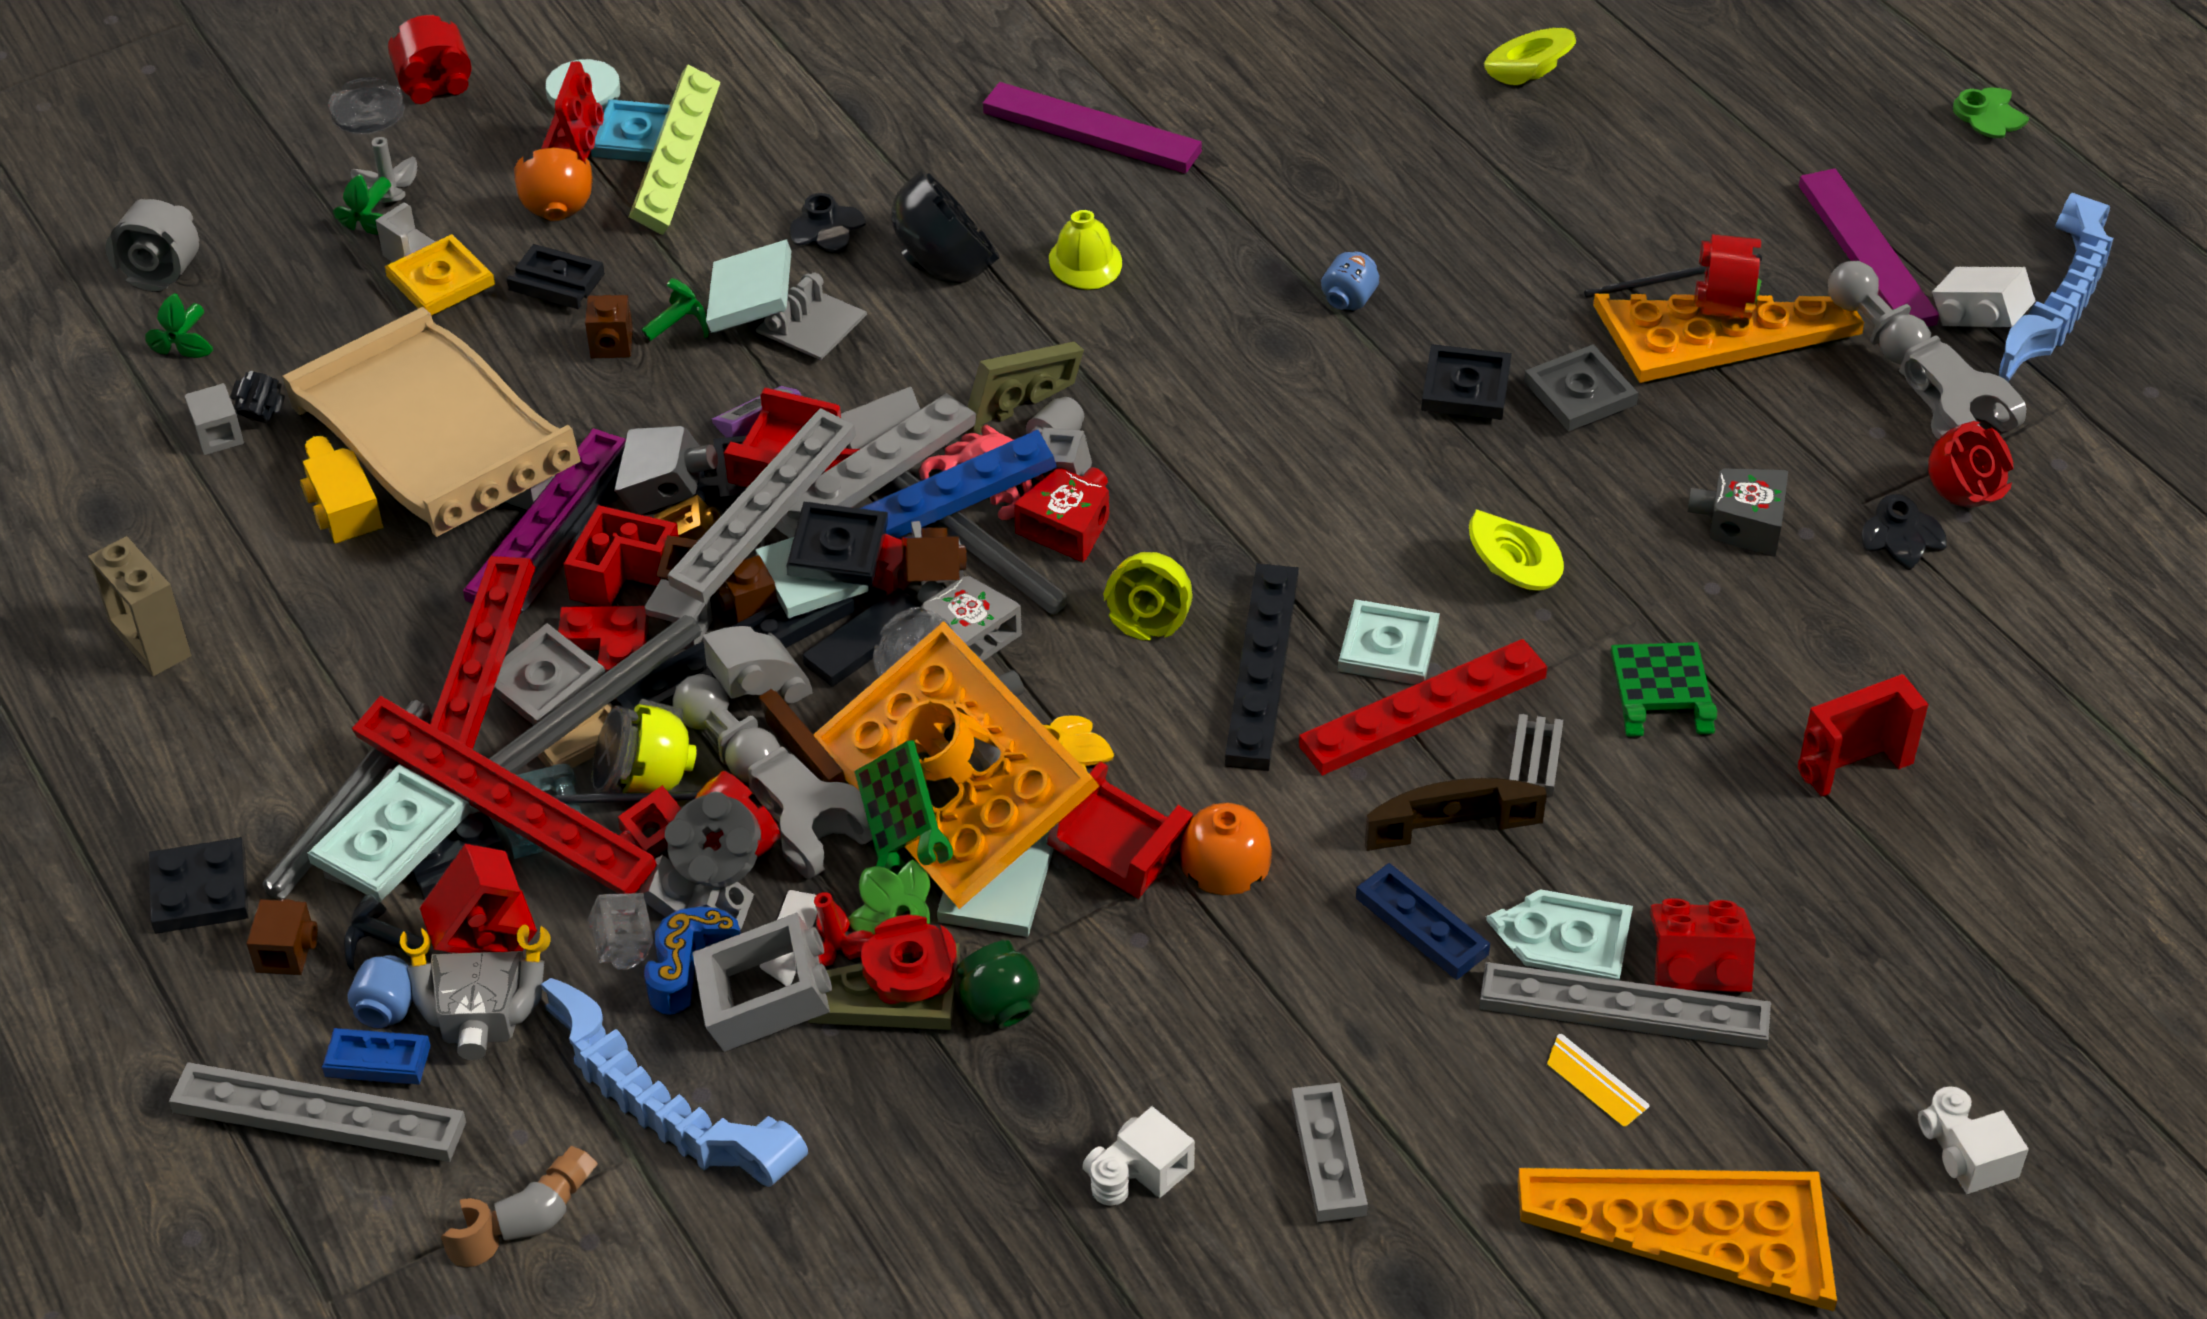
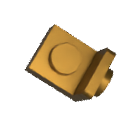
(692, 517)

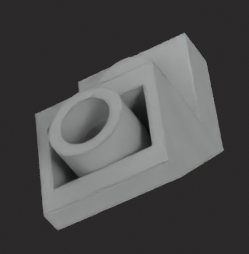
(670, 891)

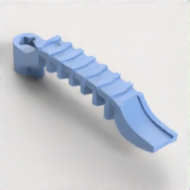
(2050, 322)
(760, 1150)

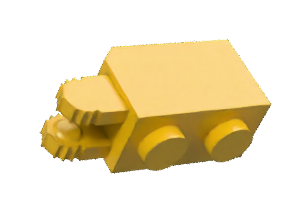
(340, 491)

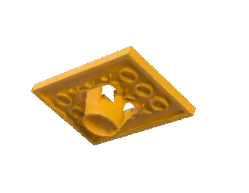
(997, 809)

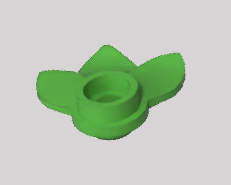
(1989, 111)
(890, 895)

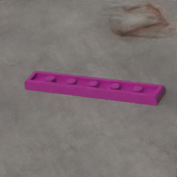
(1092, 127)
(1865, 242)
(554, 503)

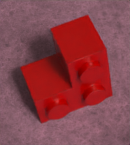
(614, 549)
(477, 905)

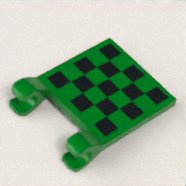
(1661, 679)
(900, 808)

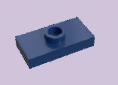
(376, 1056)

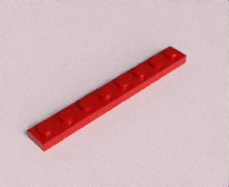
(505, 797)

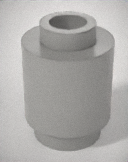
(1058, 414)

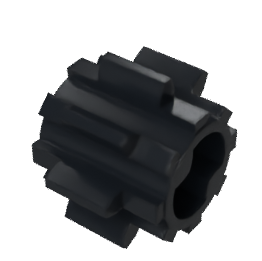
(257, 396)

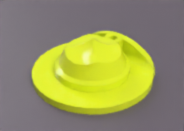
(1529, 55)
(1516, 551)

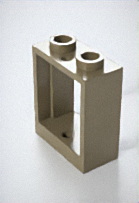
(140, 605)

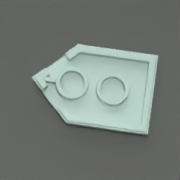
(1566, 933)

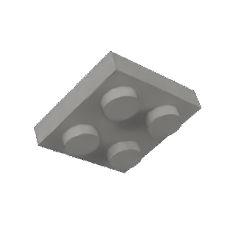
(544, 674)

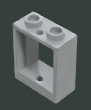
(774, 1011)

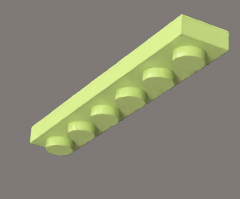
(674, 150)

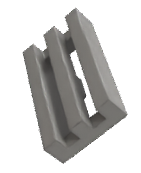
(1539, 730)

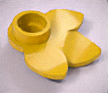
(1077, 739)

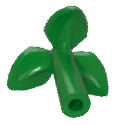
(361, 203)
(683, 303)
(177, 323)

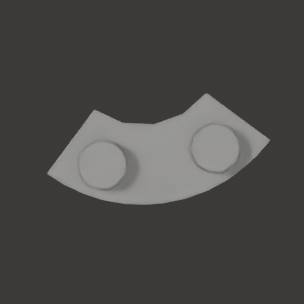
(754, 664)

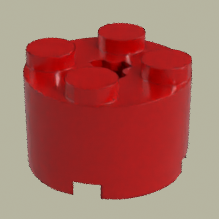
(429, 58)
(1728, 277)

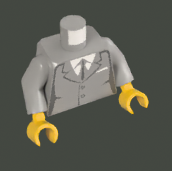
(477, 994)

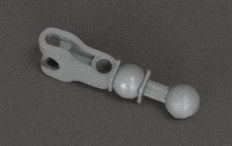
(1930, 367)
(778, 779)

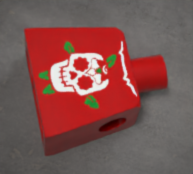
(1065, 512)

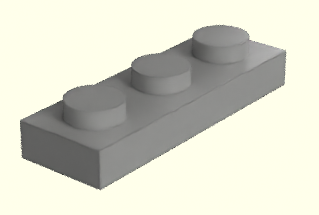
(1329, 1152)

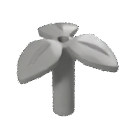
(399, 176)

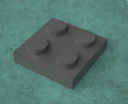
(1581, 387)

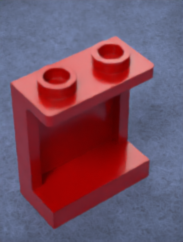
(777, 424)
(1860, 725)
(1119, 836)

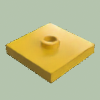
(439, 275)

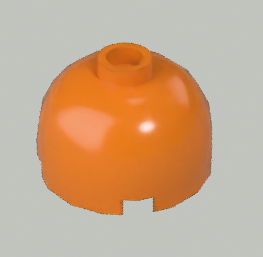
(553, 183)
(1225, 849)

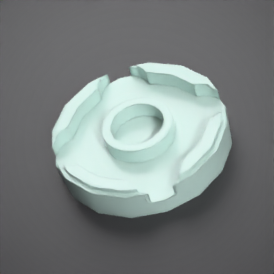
(603, 77)

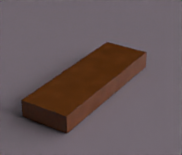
(799, 738)

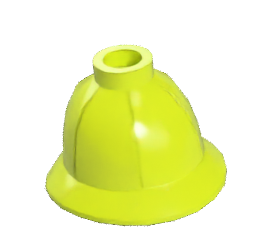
(1085, 253)

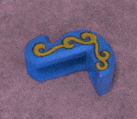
(677, 936)

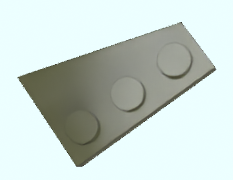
(1021, 377)
(858, 1004)

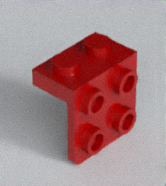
(576, 114)
(1703, 946)

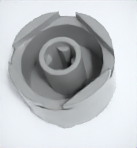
(153, 244)

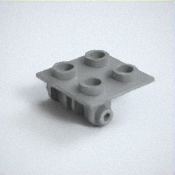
(811, 319)

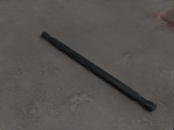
(1649, 280)
(620, 797)

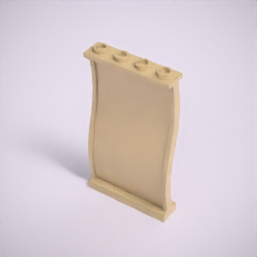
(431, 420)

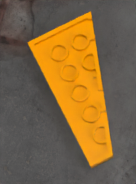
(1676, 338)
(1725, 1224)

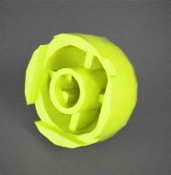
(1148, 595)
(661, 751)

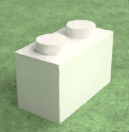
(1983, 296)

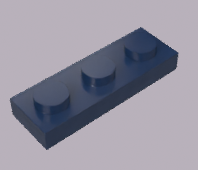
(1423, 921)

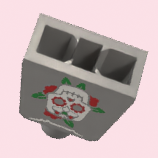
(975, 613)

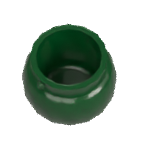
(998, 984)

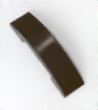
(1454, 801)

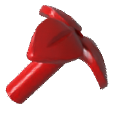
(832, 926)

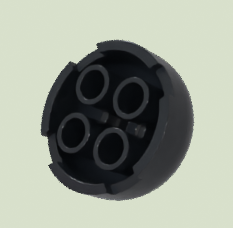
(939, 231)

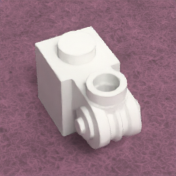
(1146, 1150)
(1976, 1150)

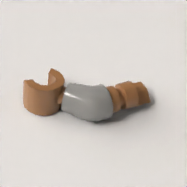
(520, 1215)

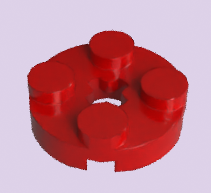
(913, 981)

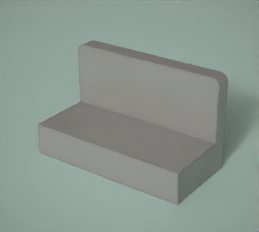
(880, 416)

